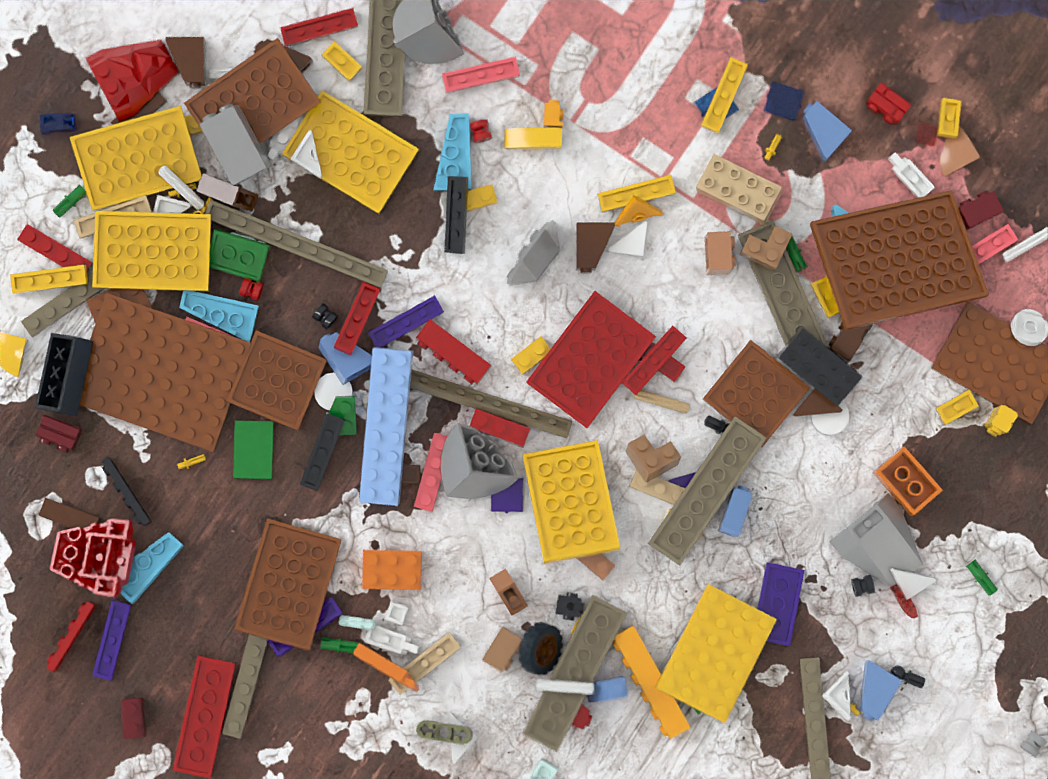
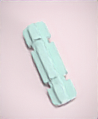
(356, 622)

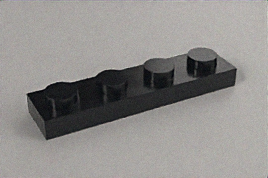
(456, 214)
(322, 451)
(121, 485)

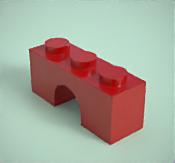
(500, 428)

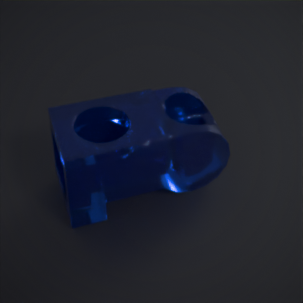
(57, 123)

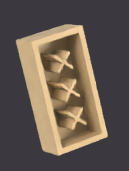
(739, 189)

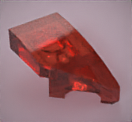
(906, 605)

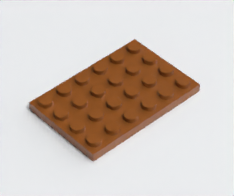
(265, 87)
(994, 364)
(288, 584)

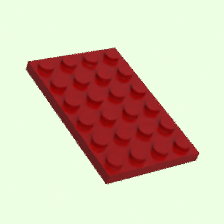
(590, 359)

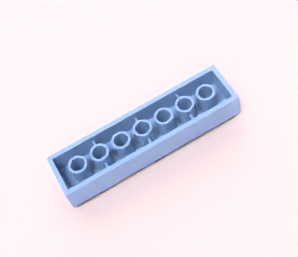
(386, 426)

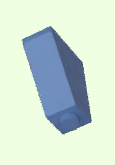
(824, 129)
(344, 365)
(735, 511)
(608, 689)
(877, 690)

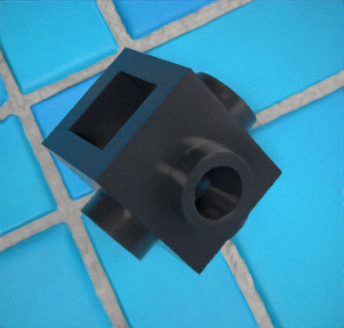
(562, 602)

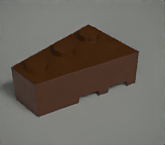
(848, 341)

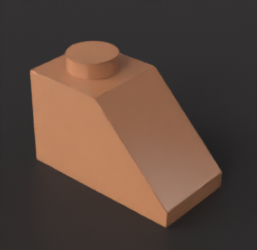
(508, 592)

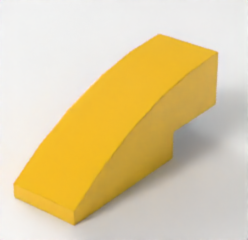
(533, 138)

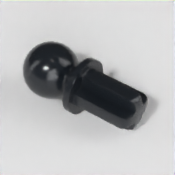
(715, 424)
(909, 677)

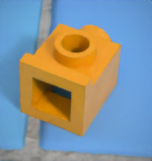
(553, 114)

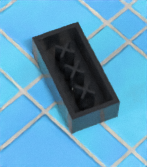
(819, 366)
(64, 374)

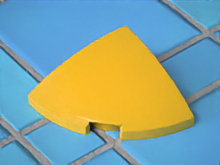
(12, 353)

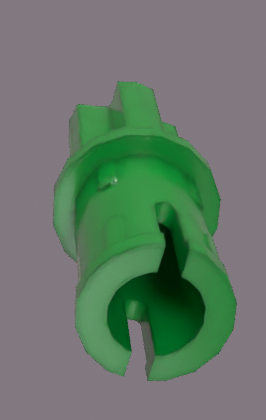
(69, 201)
(795, 255)
(982, 577)
(338, 645)

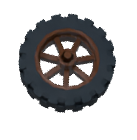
(540, 643)

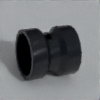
(325, 316)
(863, 585)

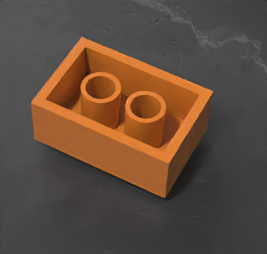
(907, 481)
(392, 569)

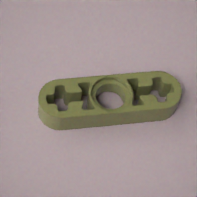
(430, 735)

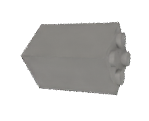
(234, 143)

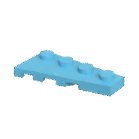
(455, 152)
(227, 314)
(149, 564)

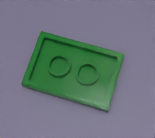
(238, 255)
(253, 450)

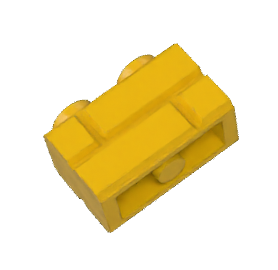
(1000, 420)

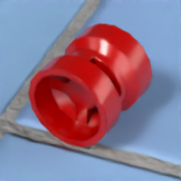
(481, 131)
(251, 289)

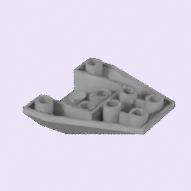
(536, 257)
(879, 542)

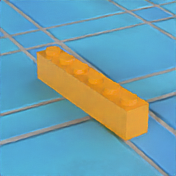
(647, 676)

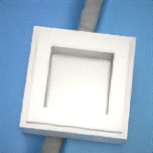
(396, 613)

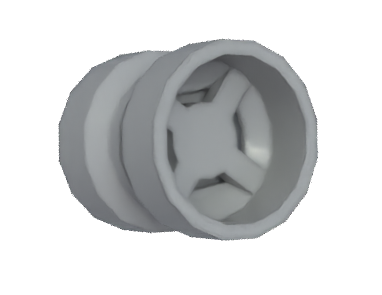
(1030, 747)

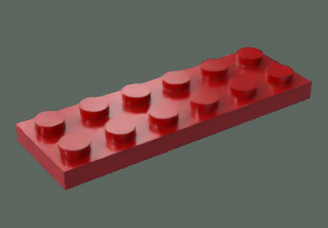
(204, 716)

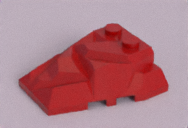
(132, 75)
(96, 556)

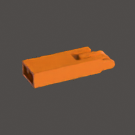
(385, 666)

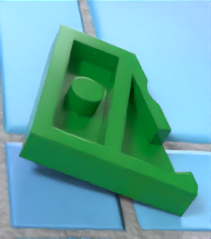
(345, 408)

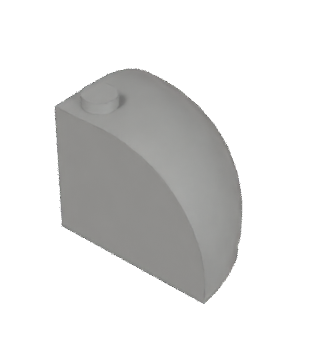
(425, 32)
(474, 465)

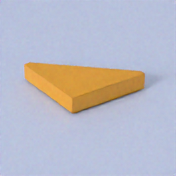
(637, 211)

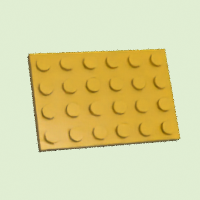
(354, 152)
(125, 157)
(151, 251)
(571, 502)
(716, 653)

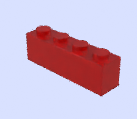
(452, 351)

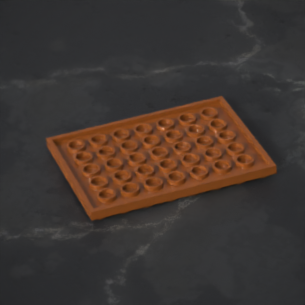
(898, 259)
(161, 372)

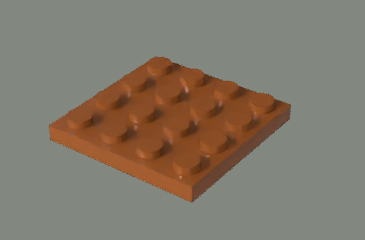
(276, 380)
(756, 391)

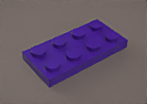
(780, 599)

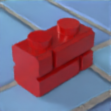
(887, 104)

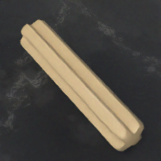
(662, 401)

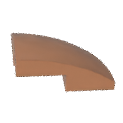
(957, 153)

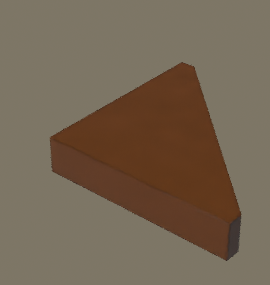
(816, 404)

